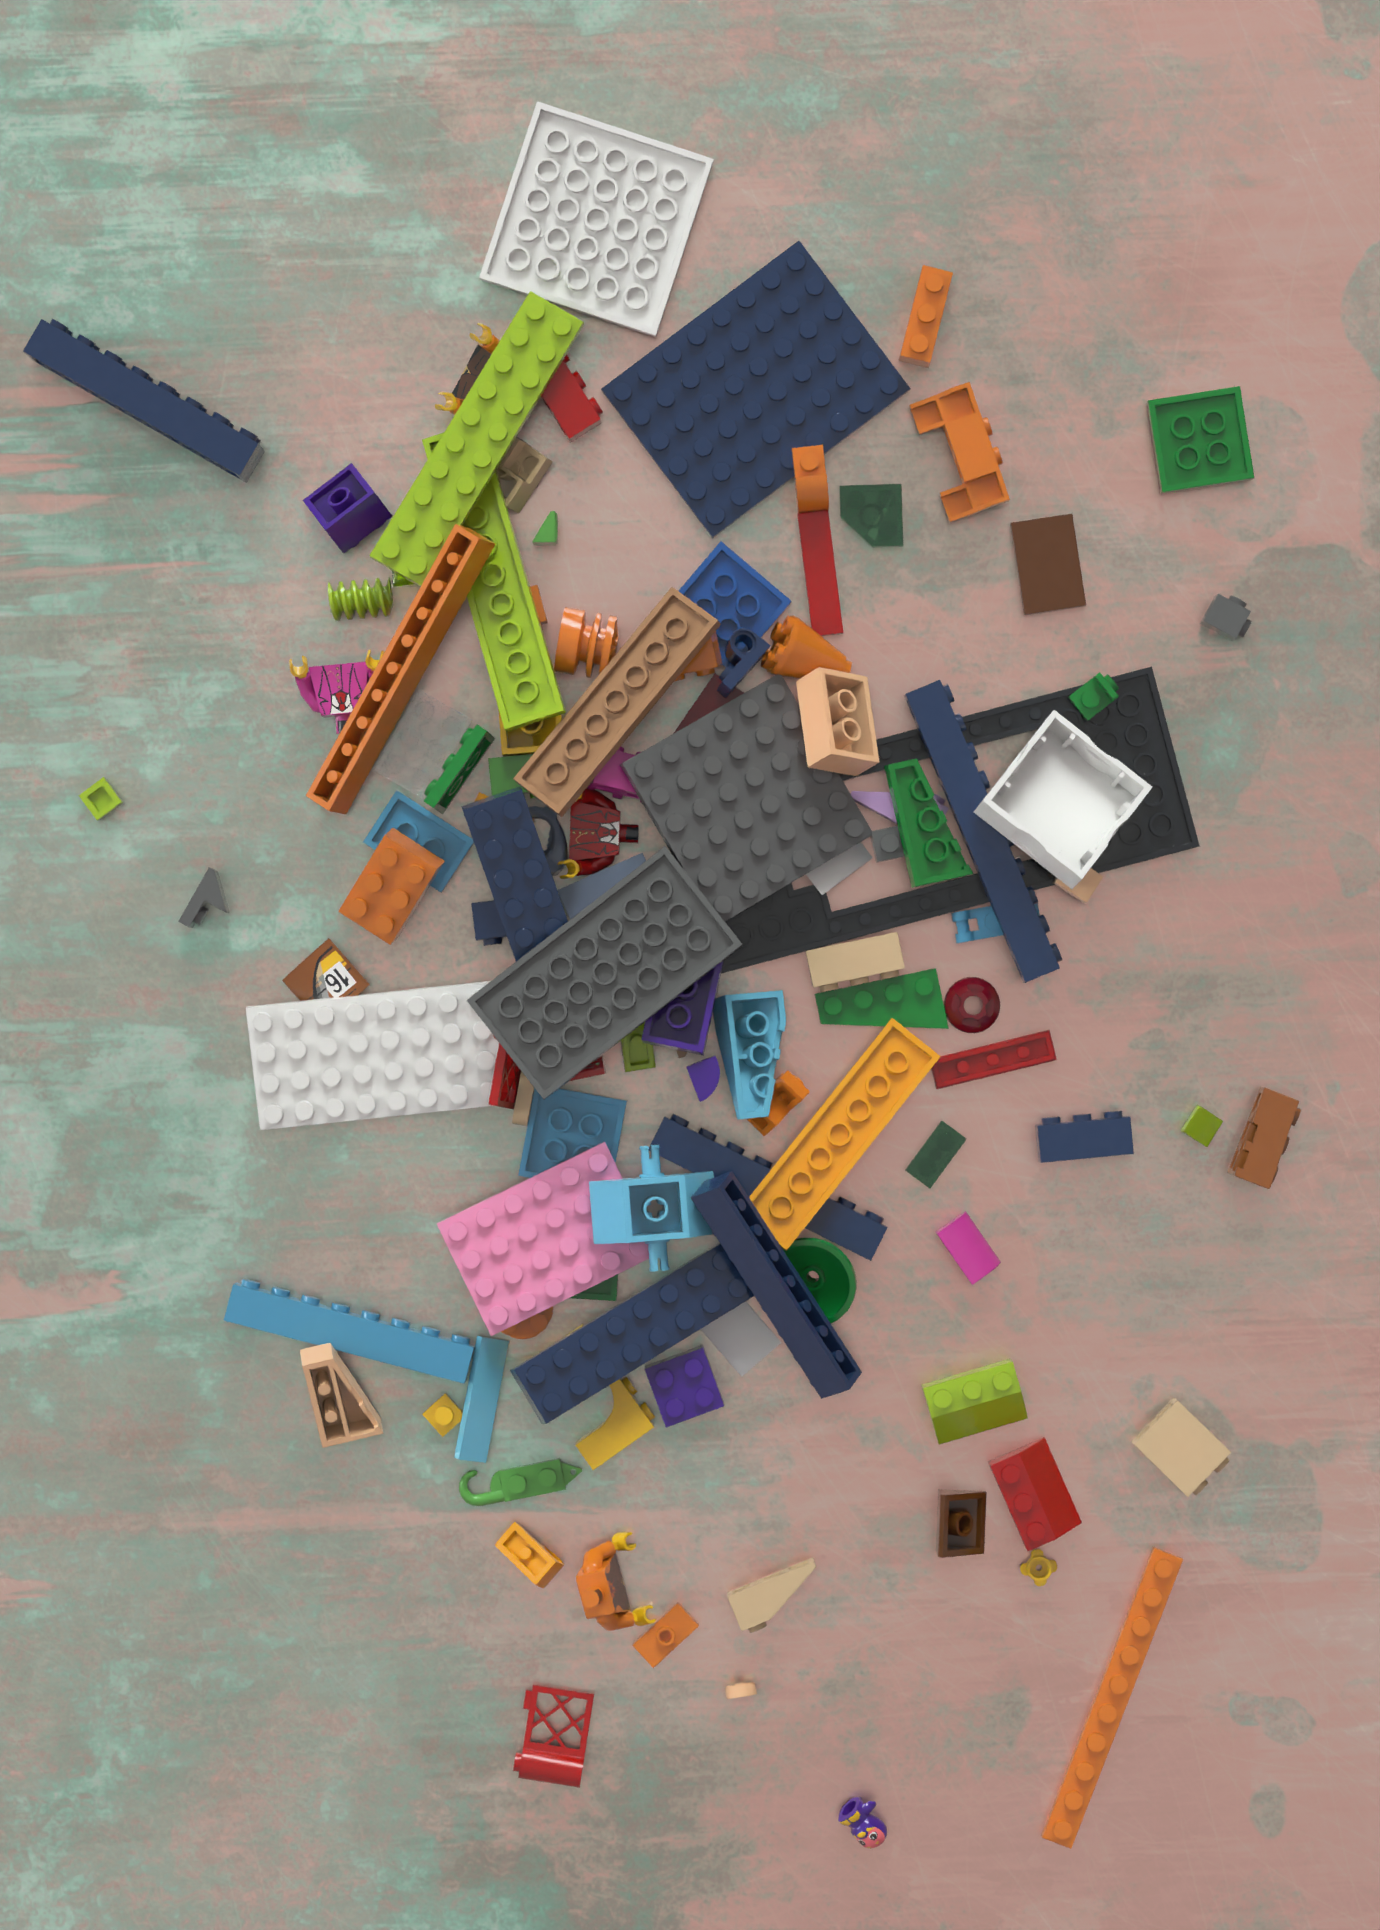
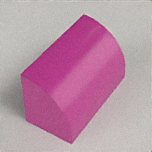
(968, 1247)

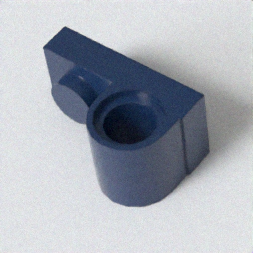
(743, 661)

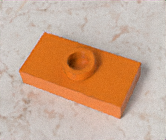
(665, 1634)

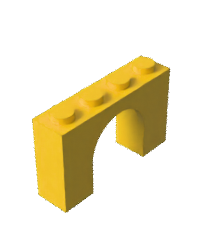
(623, 1426)

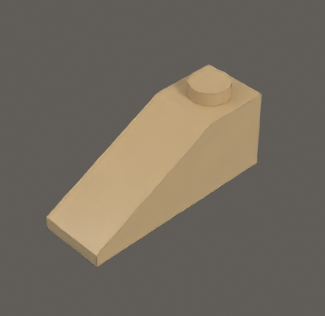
(763, 1598)

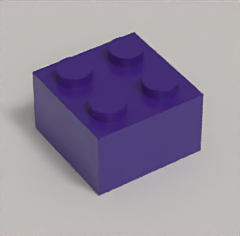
(684, 1386)

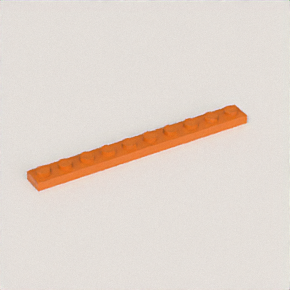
(1112, 1697)

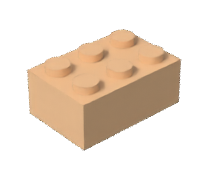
(837, 721)

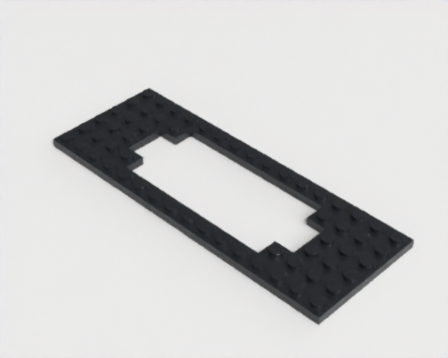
(1126, 729)

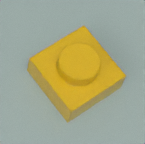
(443, 1414)

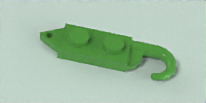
(521, 1482)

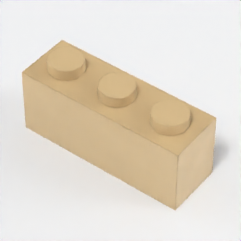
(855, 961)

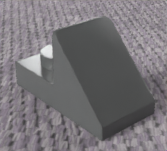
(209, 891)

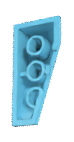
(749, 1042)

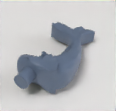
(557, 845)

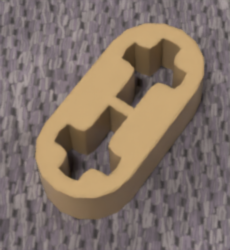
(523, 1101)

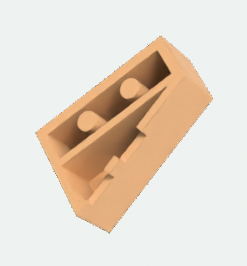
(337, 1399)

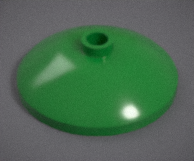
(836, 1281)

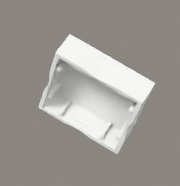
(1062, 799)

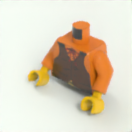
(471, 372)
(603, 1587)

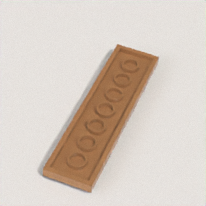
(617, 701)

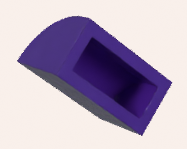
(704, 1076)

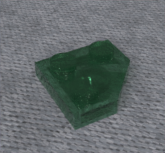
(874, 513)

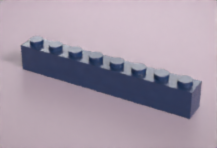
(701, 1153)
(776, 1285)

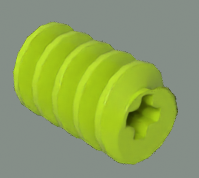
(360, 599)

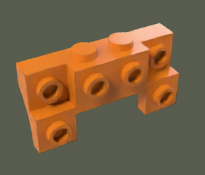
(970, 447)

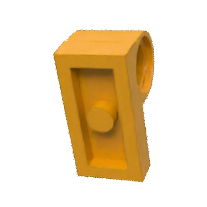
(529, 1555)

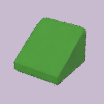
(548, 532)

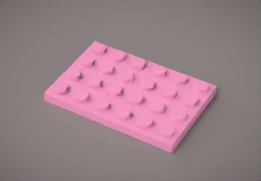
(537, 1242)

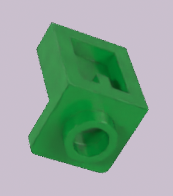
(1094, 695)

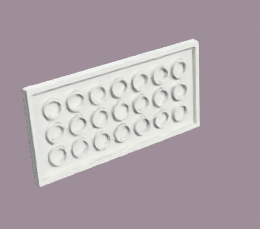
(370, 1056)

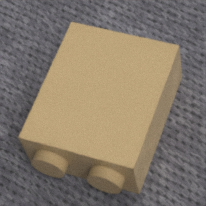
(1182, 1448)

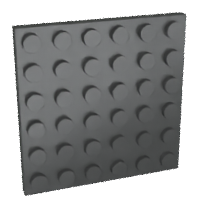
(743, 802)

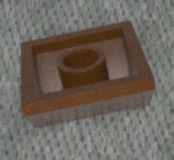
(960, 1523)

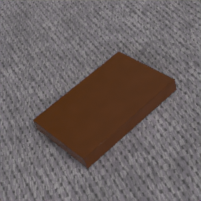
(1048, 564)

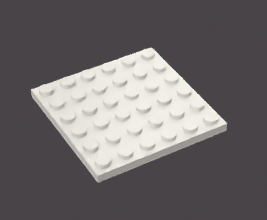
(596, 219)

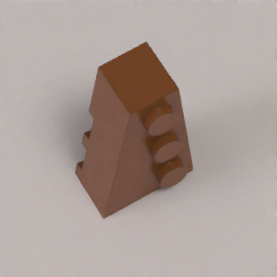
(1264, 1138)

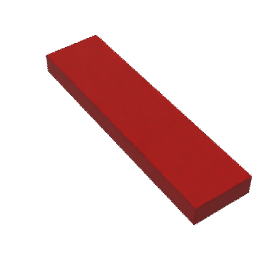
(820, 572)
(993, 1059)

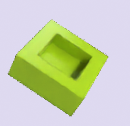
(100, 799)

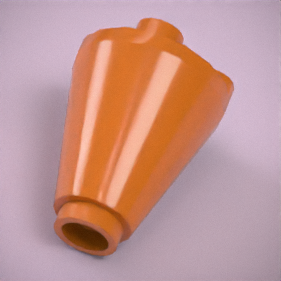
(800, 651)

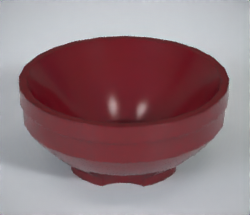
(955, 1001)

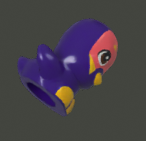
(864, 1826)

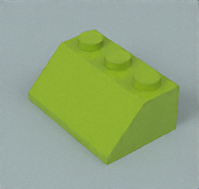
(975, 1401)

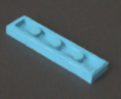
(481, 1399)

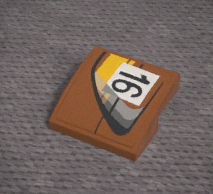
(325, 975)

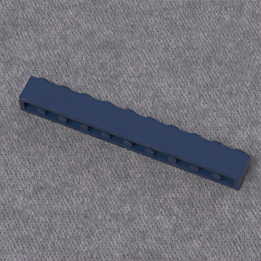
(988, 848)

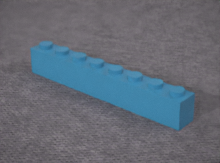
(350, 1332)

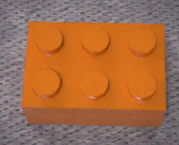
(391, 886)

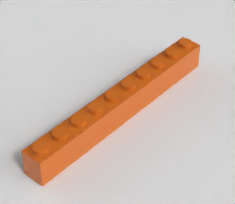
(400, 669)

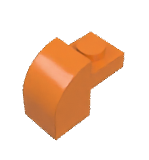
(810, 479)
(786, 1095)

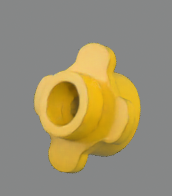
(1038, 1558)

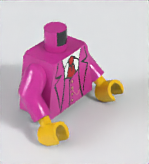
(334, 688)

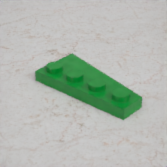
(924, 834)
(909, 999)

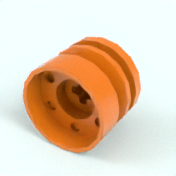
(584, 642)

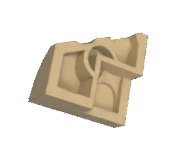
(521, 473)

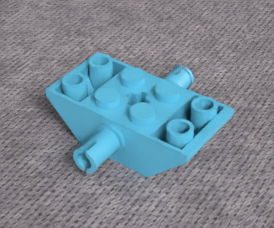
(622, 1214)

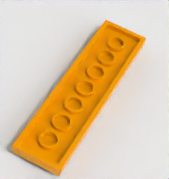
(841, 1131)

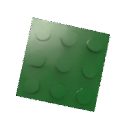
(1200, 439)

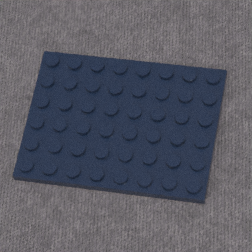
(750, 381)

